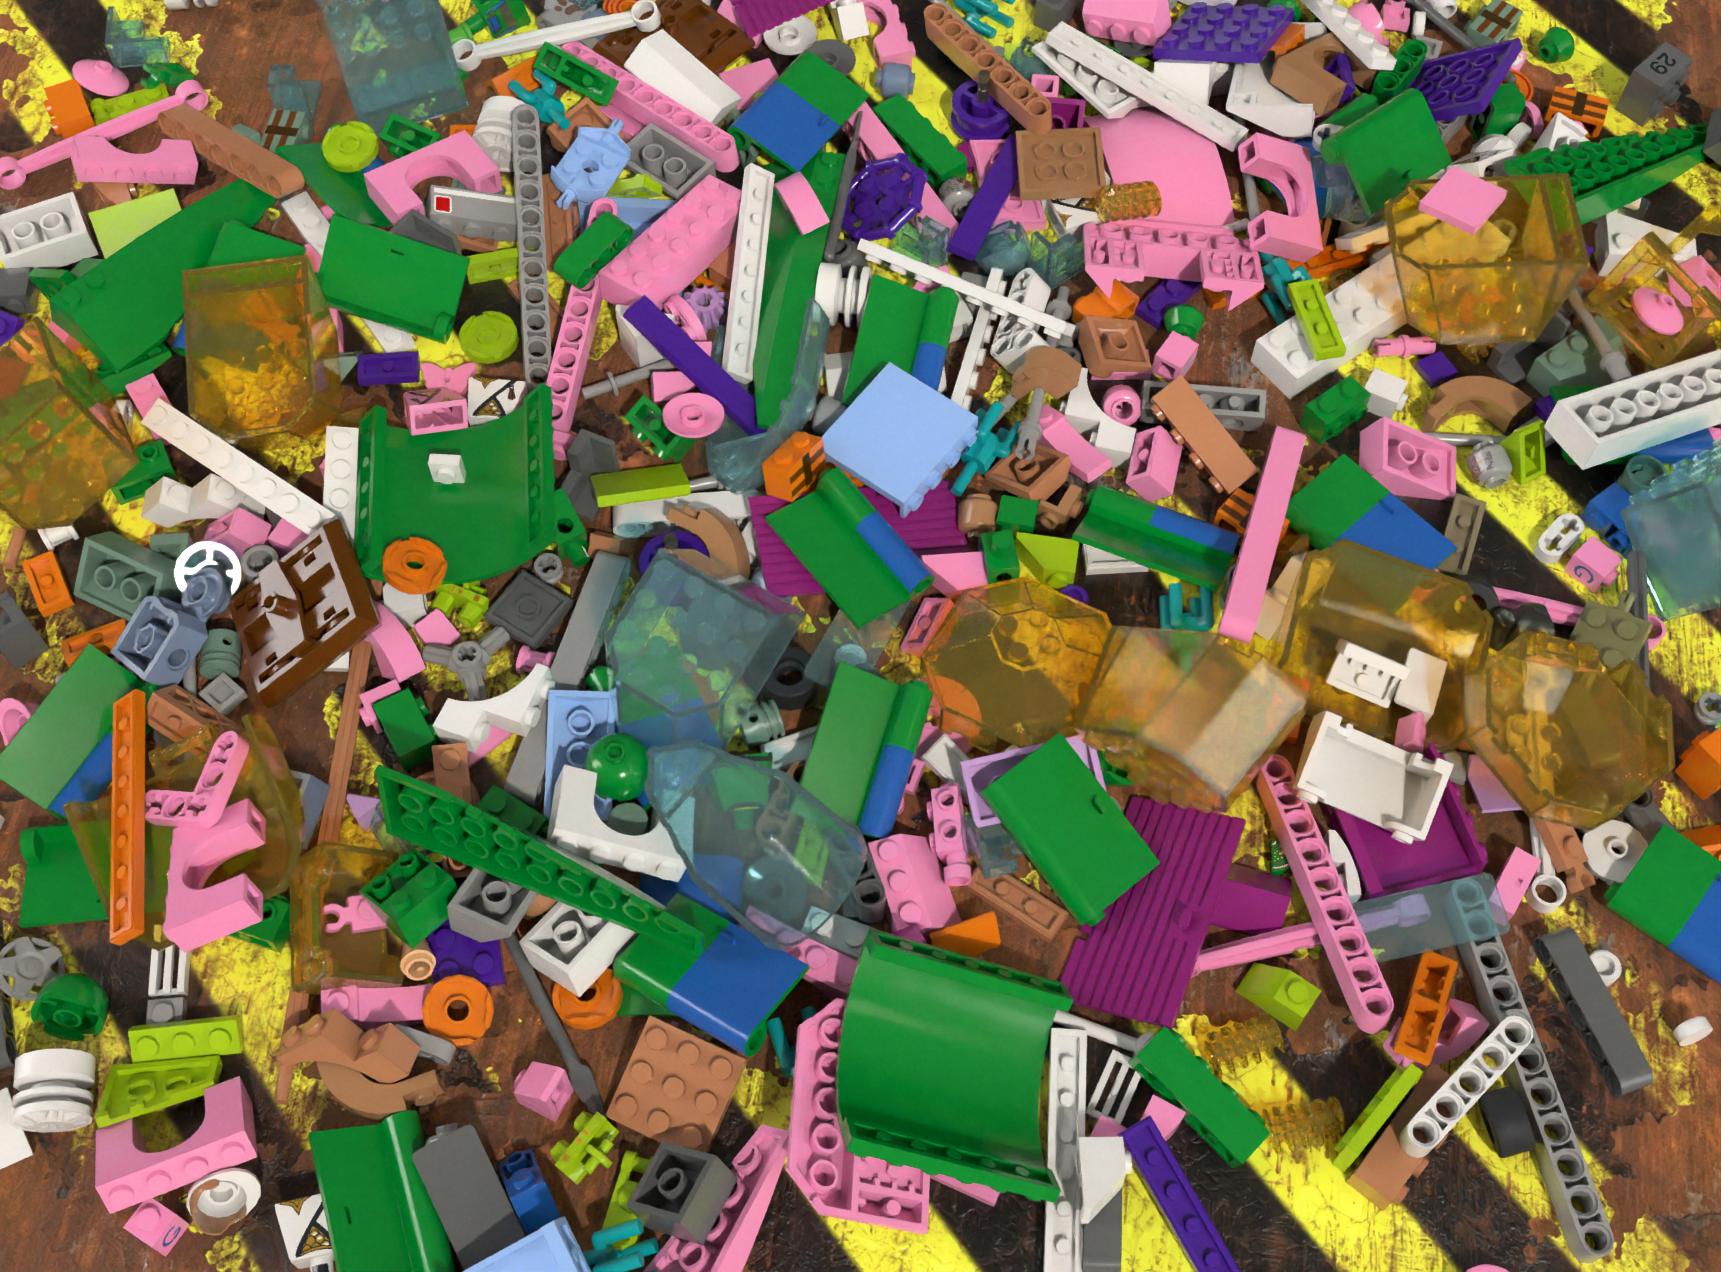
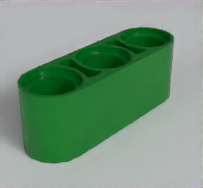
(1407, 67)
(593, 250)

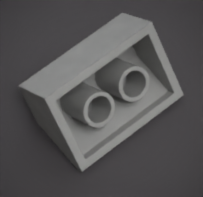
(668, 161)
(488, 907)

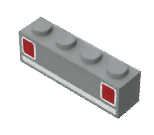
(473, 213)

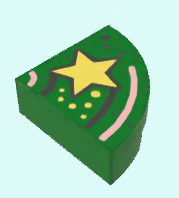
(1278, 861)

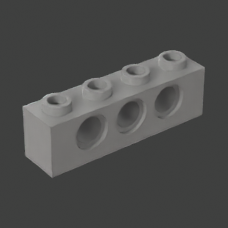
(1232, 406)

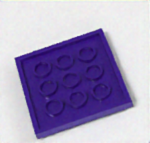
(1224, 33)
(1465, 80)

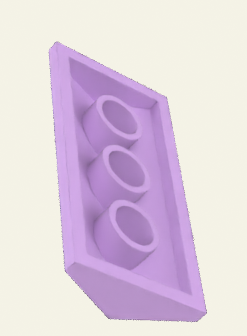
(983, 771)

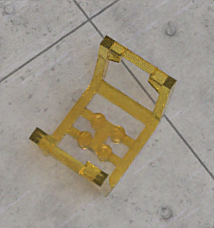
(1626, 324)

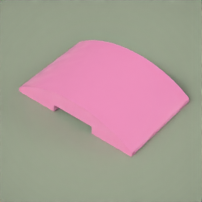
(1174, 157)

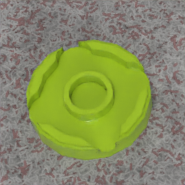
(350, 146)
(488, 337)

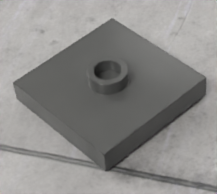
(529, 610)

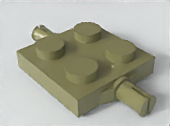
(1612, 630)

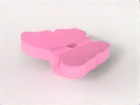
(453, 380)

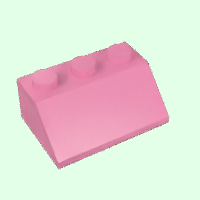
(1127, 20)
(913, 884)

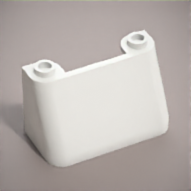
(1370, 778)

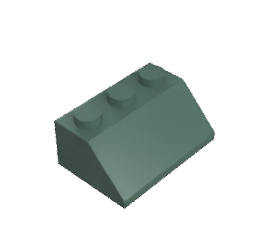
(1574, 361)
(121, 573)

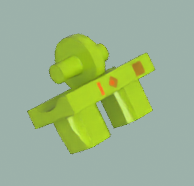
(467, 597)
(588, 1147)

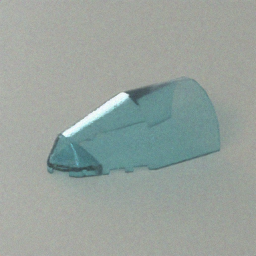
(733, 454)
(754, 840)

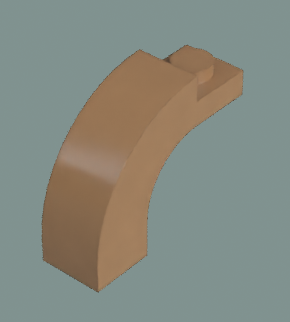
(1479, 396)
(719, 534)
(374, 1100)

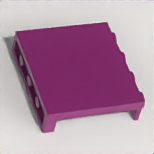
(1396, 867)

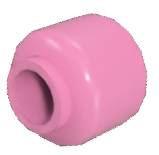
(1129, 411)

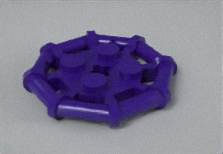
(878, 218)

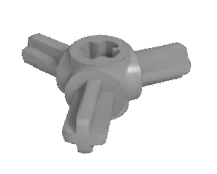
(469, 660)

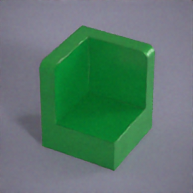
(1017, 515)

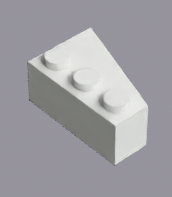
(1619, 234)

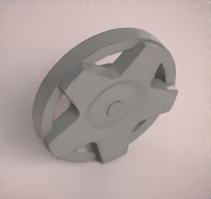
(29, 966)

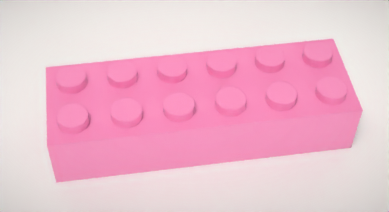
(675, 246)

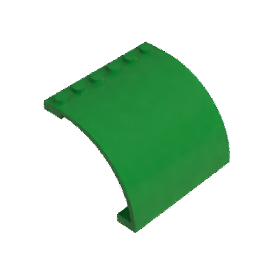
(480, 525)
(946, 1064)

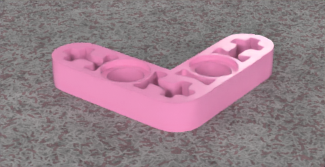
(226, 758)

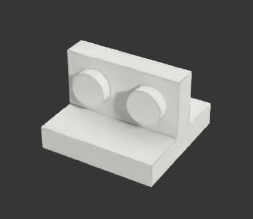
(1365, 673)

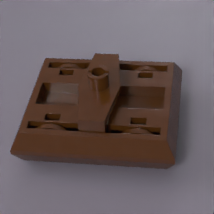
(694, 26)
(303, 613)

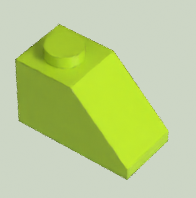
(1048, 558)
(1279, 993)

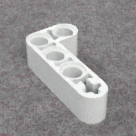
(1013, 338)

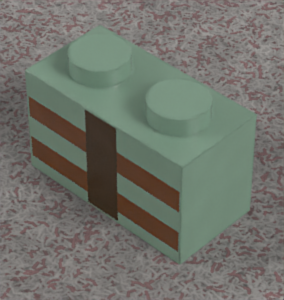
(1494, 23)
(286, 128)

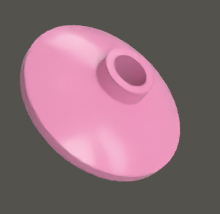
(100, 77)
(1657, 310)
(693, 415)

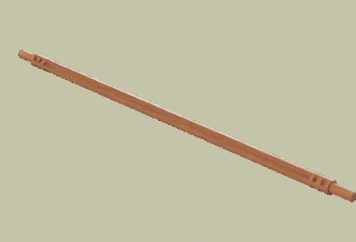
(333, 810)

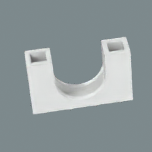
(580, 830)

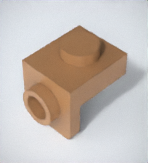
(1059, 516)

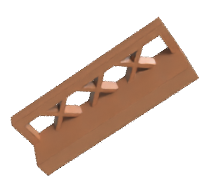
(561, 225)
(184, 716)

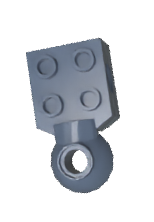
(167, 635)

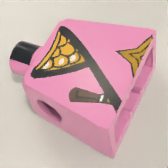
(430, 413)

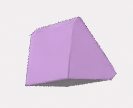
(363, 809)

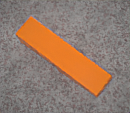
(1425, 1007)

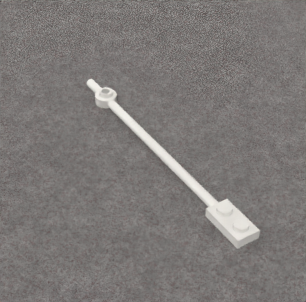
(848, 938)

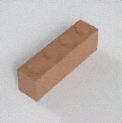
(1203, 435)
(1386, 1166)

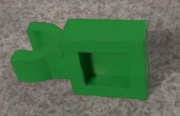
(170, 73)

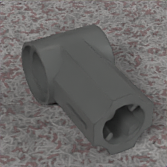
(1645, 816)

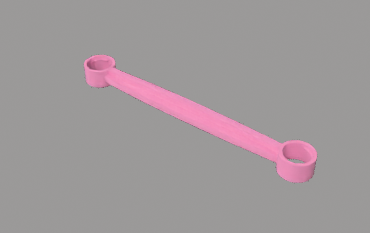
(109, 130)
(1563, 612)
(1258, 947)

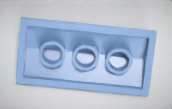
(573, 726)

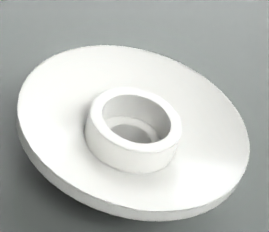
(791, 36)

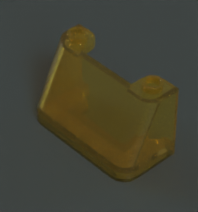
(339, 958)

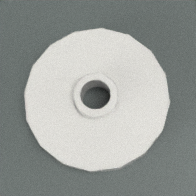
(1602, 860)

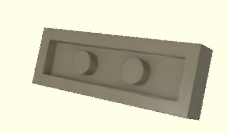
(1462, 531)

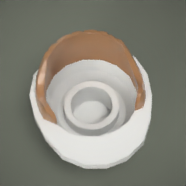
(222, 1199)

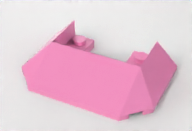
(1172, 251)
(817, 1159)

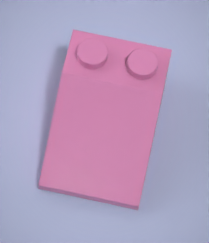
(1408, 460)

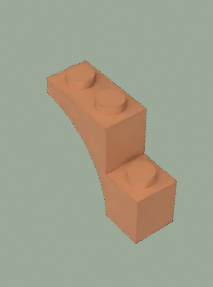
(333, 1038)

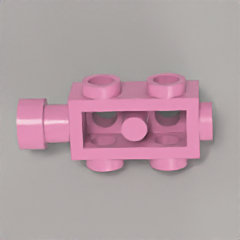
(950, 833)

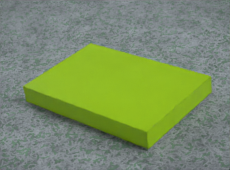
(126, 221)
(640, 485)

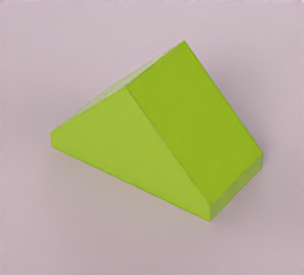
(1527, 452)

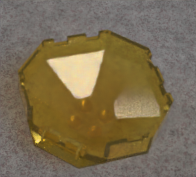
(1012, 663)
(1567, 730)

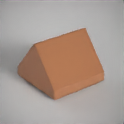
(606, 542)

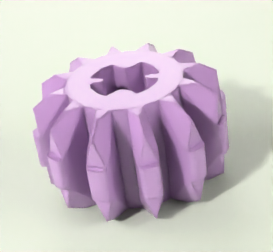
(709, 305)

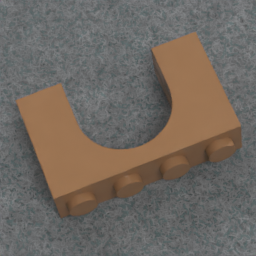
(1304, 78)

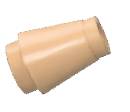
(417, 962)

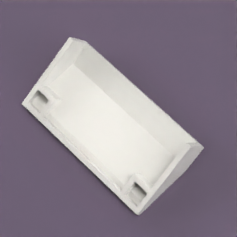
(1266, 105)

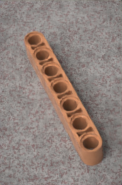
(974, 54)
(232, 151)

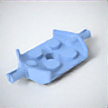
(591, 149)

